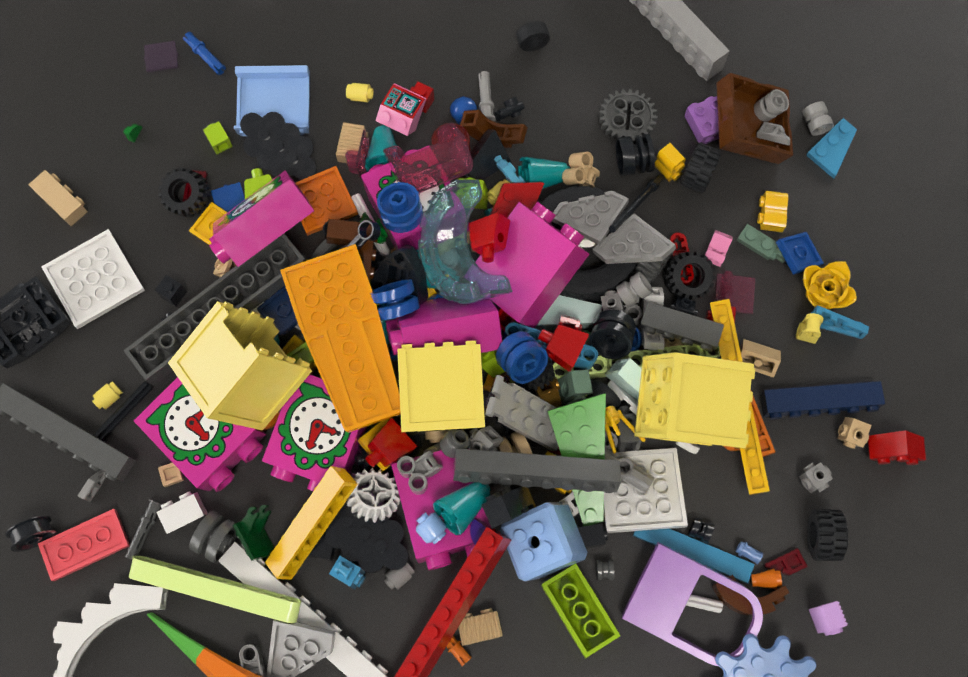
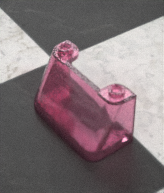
(432, 164)

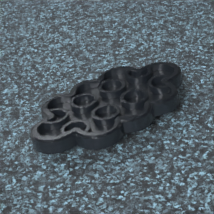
(278, 145)
(367, 542)

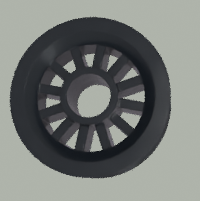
(29, 533)

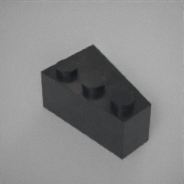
(505, 507)

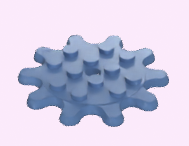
(764, 662)

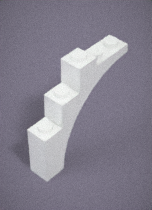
(96, 617)

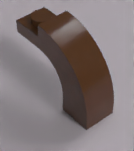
(477, 123)
(741, 605)

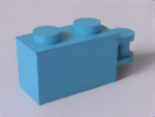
(348, 573)

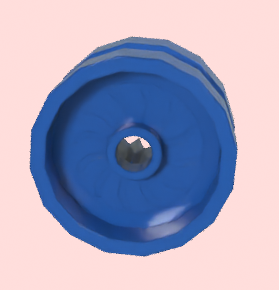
(400, 207)
(395, 299)
(521, 357)

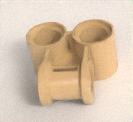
(581, 170)

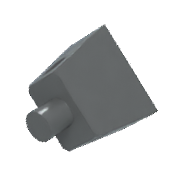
(626, 439)

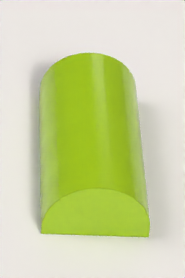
(580, 610)

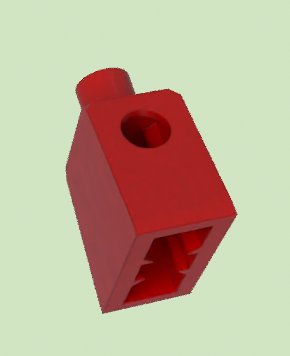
(489, 235)
(564, 345)
(389, 445)

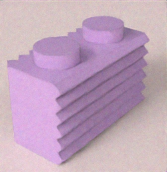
(828, 618)

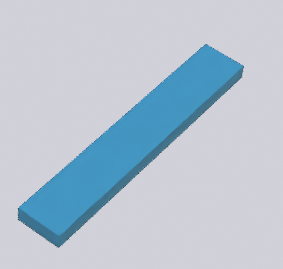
(700, 552)

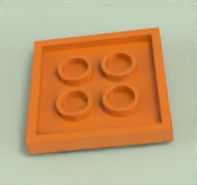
(328, 199)

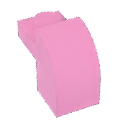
(718, 247)

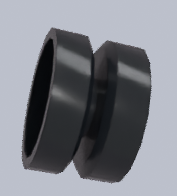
(613, 334)

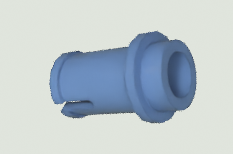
(747, 551)

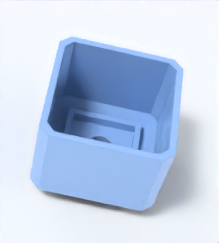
(558, 537)

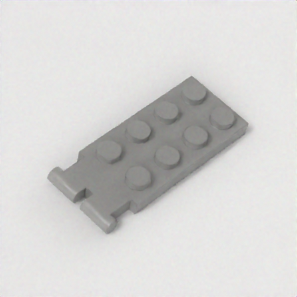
(522, 412)

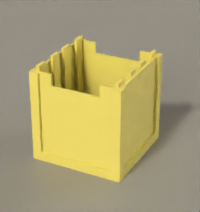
(238, 367)
(441, 387)
(694, 400)

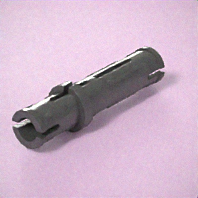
(143, 529)

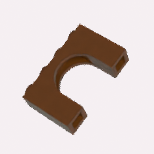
(343, 232)

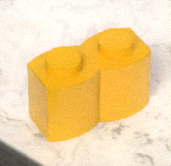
(670, 162)
(773, 211)

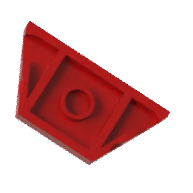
(513, 193)

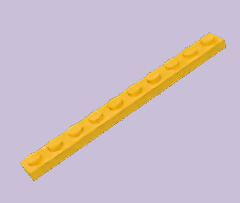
(730, 350)

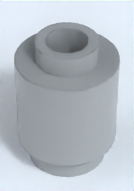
(398, 578)

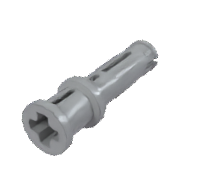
(486, 105)

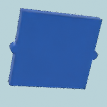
(228, 196)

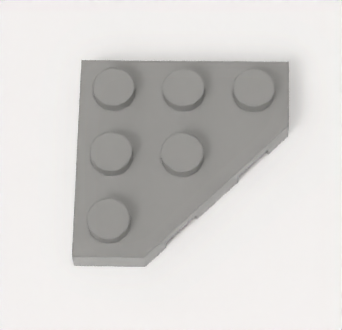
(591, 214)
(634, 243)
(297, 648)

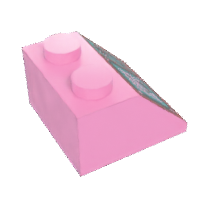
(401, 110)

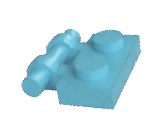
(508, 170)

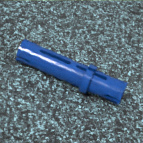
(199, 48)

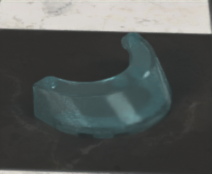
(446, 249)

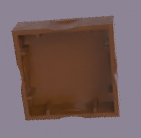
(739, 123)

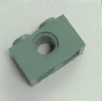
(575, 386)

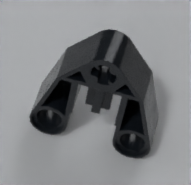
(403, 265)

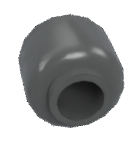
(454, 439)

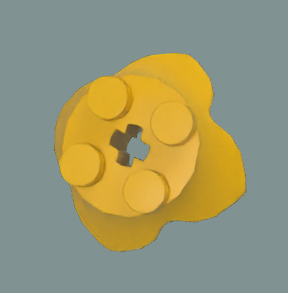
(836, 277)

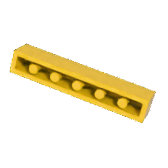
(311, 523)

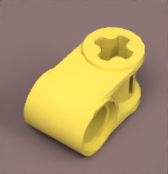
(809, 328)

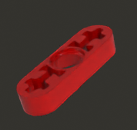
(683, 248)

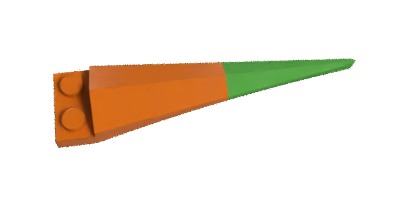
(206, 660)

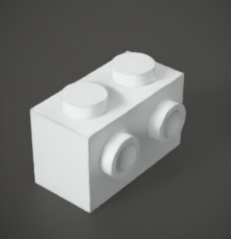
(182, 512)

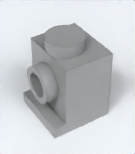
(612, 297)

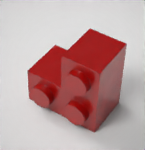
(898, 446)

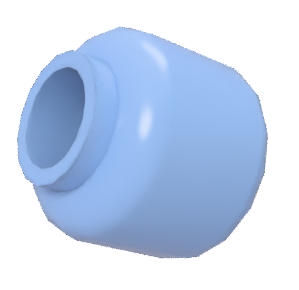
(431, 528)

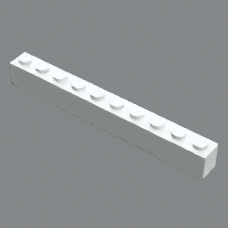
(344, 655)

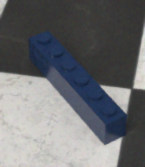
(822, 399)

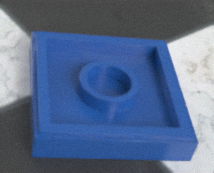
(799, 252)

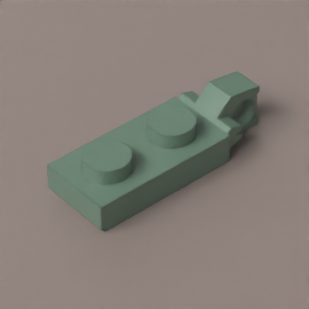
(760, 243)

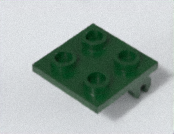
(253, 535)

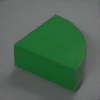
(132, 132)

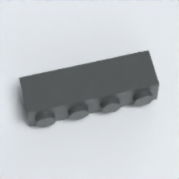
(681, 326)

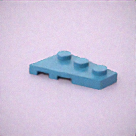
(833, 147)
(841, 324)

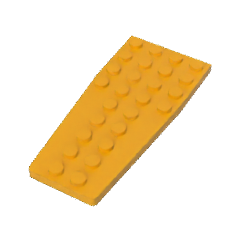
(345, 336)

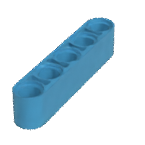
(581, 362)

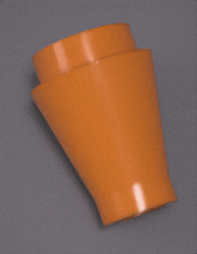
(767, 579)

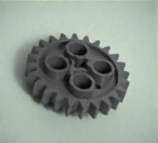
(610, 114)

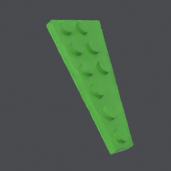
(581, 434)

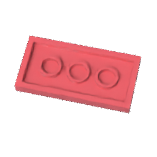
(83, 544)

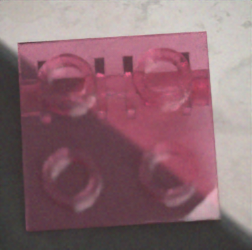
(356, 159)
(737, 289)

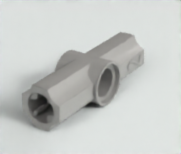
(635, 475)

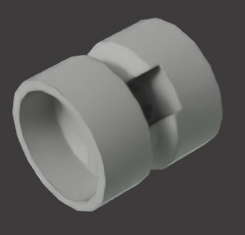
(771, 105)
(817, 118)
(633, 290)

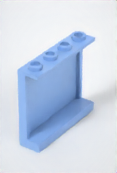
(274, 90)

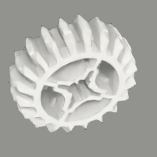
(382, 488)

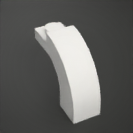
(653, 341)

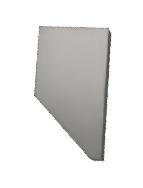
(773, 133)
(92, 486)

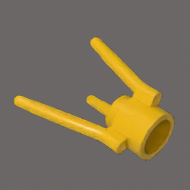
(612, 419)

